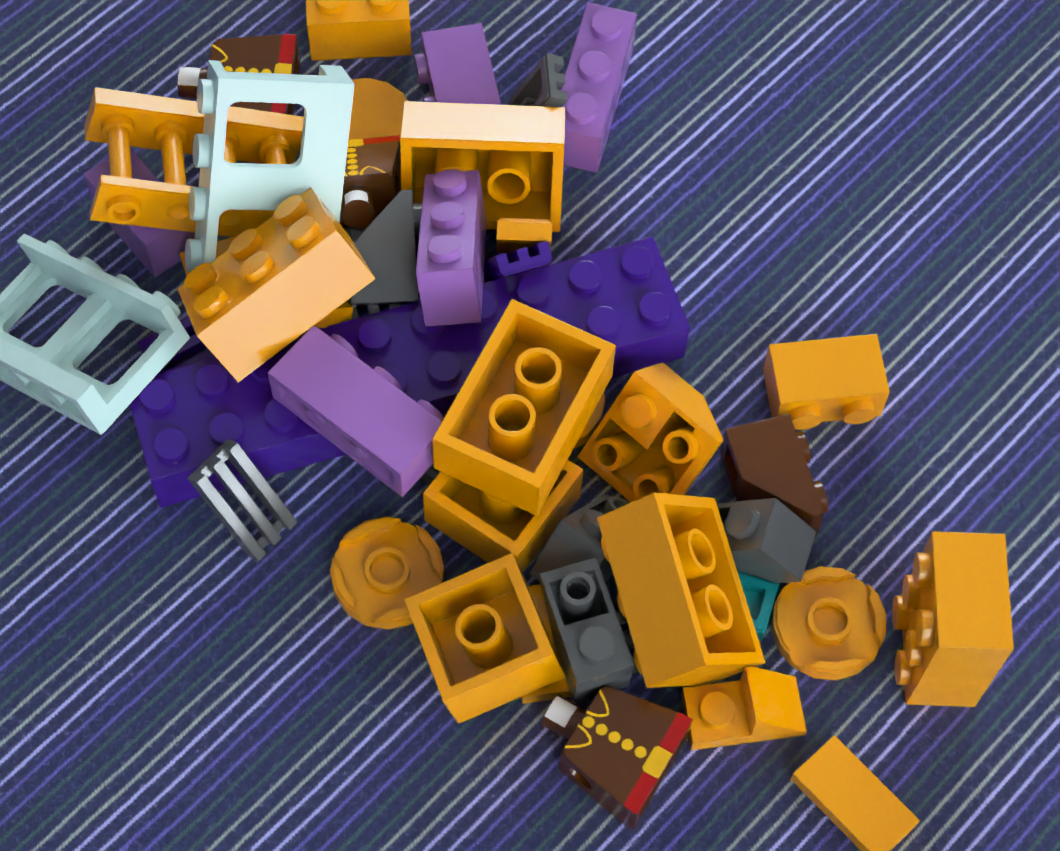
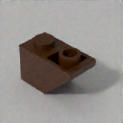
(771, 462)

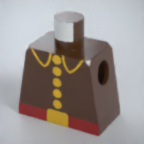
(248, 54)
(370, 179)
(618, 748)

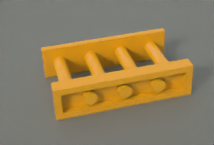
(170, 126)

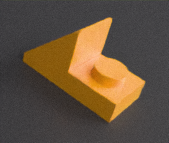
(744, 711)

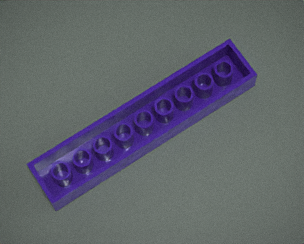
(195, 408)

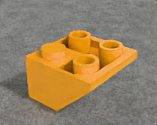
(653, 436)

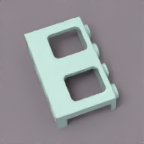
(255, 186)
(51, 370)

